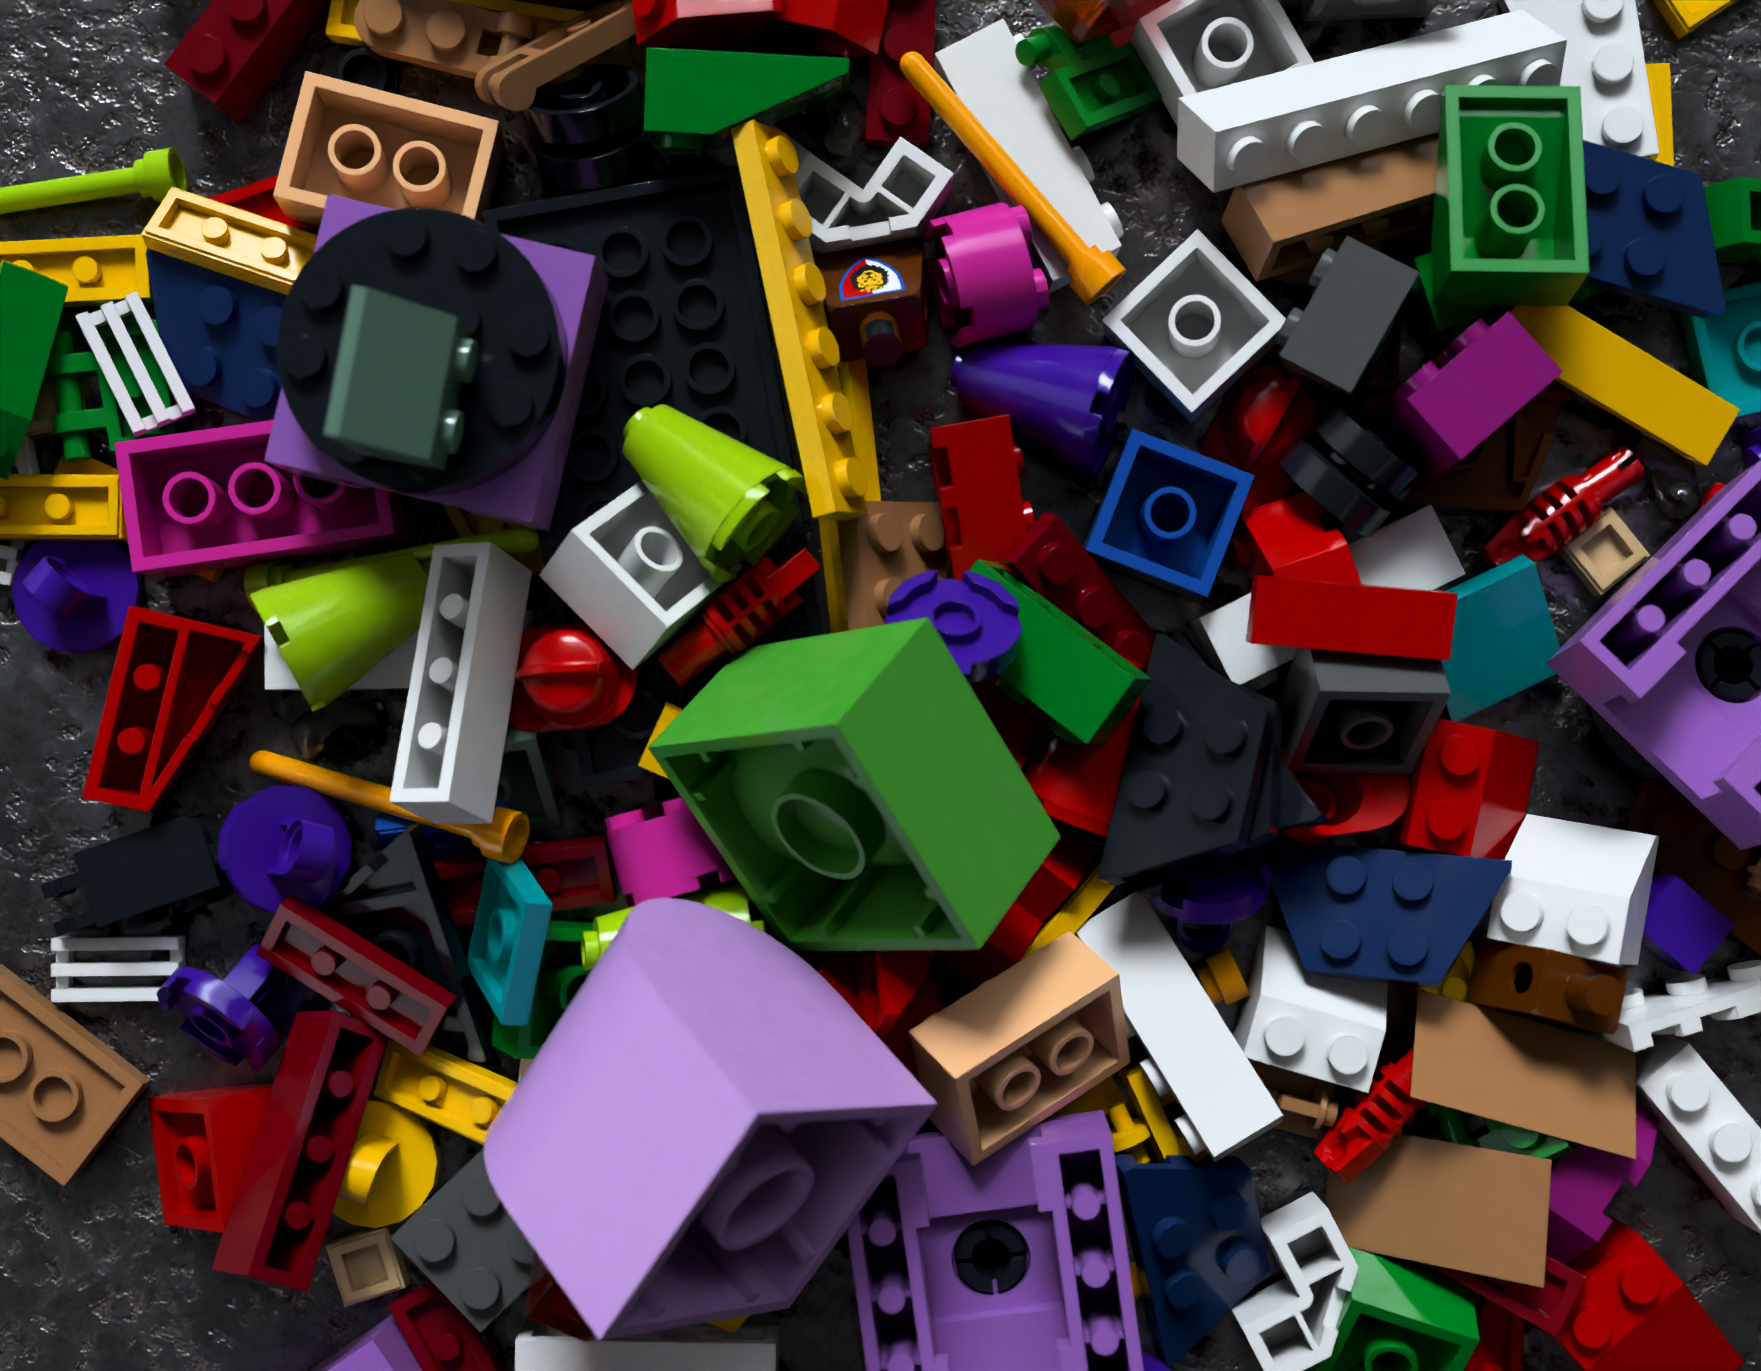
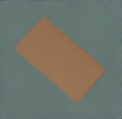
(1524, 1074)
(1449, 1208)

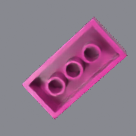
(217, 505)

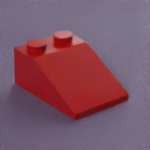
(1638, 1313)

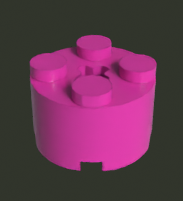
(984, 273)
(663, 852)

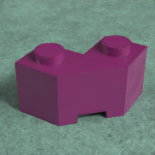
(1586, 1184)

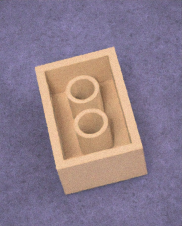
(384, 152)
(1021, 1046)

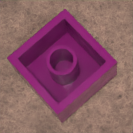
(1481, 385)

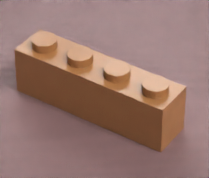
(1364, 196)

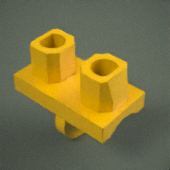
(1151, 1121)

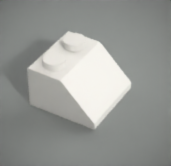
(631, 576)
(1576, 890)
(1310, 1021)

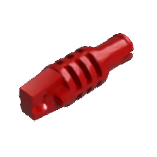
(1562, 511)
(740, 614)
(1374, 1119)

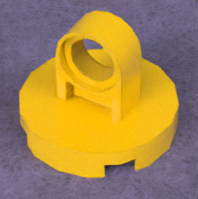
(389, 1167)

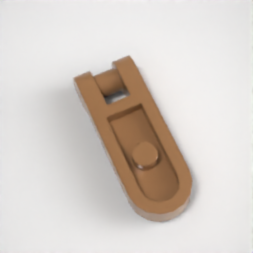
(439, 33)
(557, 55)

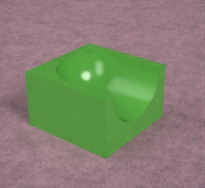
(859, 791)

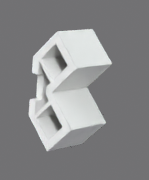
(890, 208)
(1297, 1317)

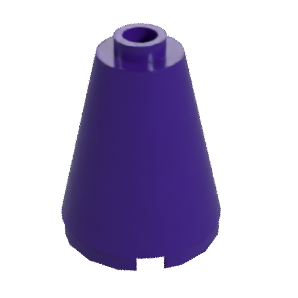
(1053, 393)

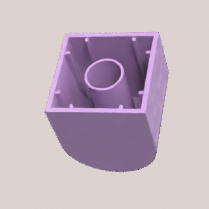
(697, 1125)

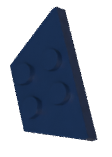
(1650, 233)
(219, 334)
(1381, 909)
(1192, 1243)

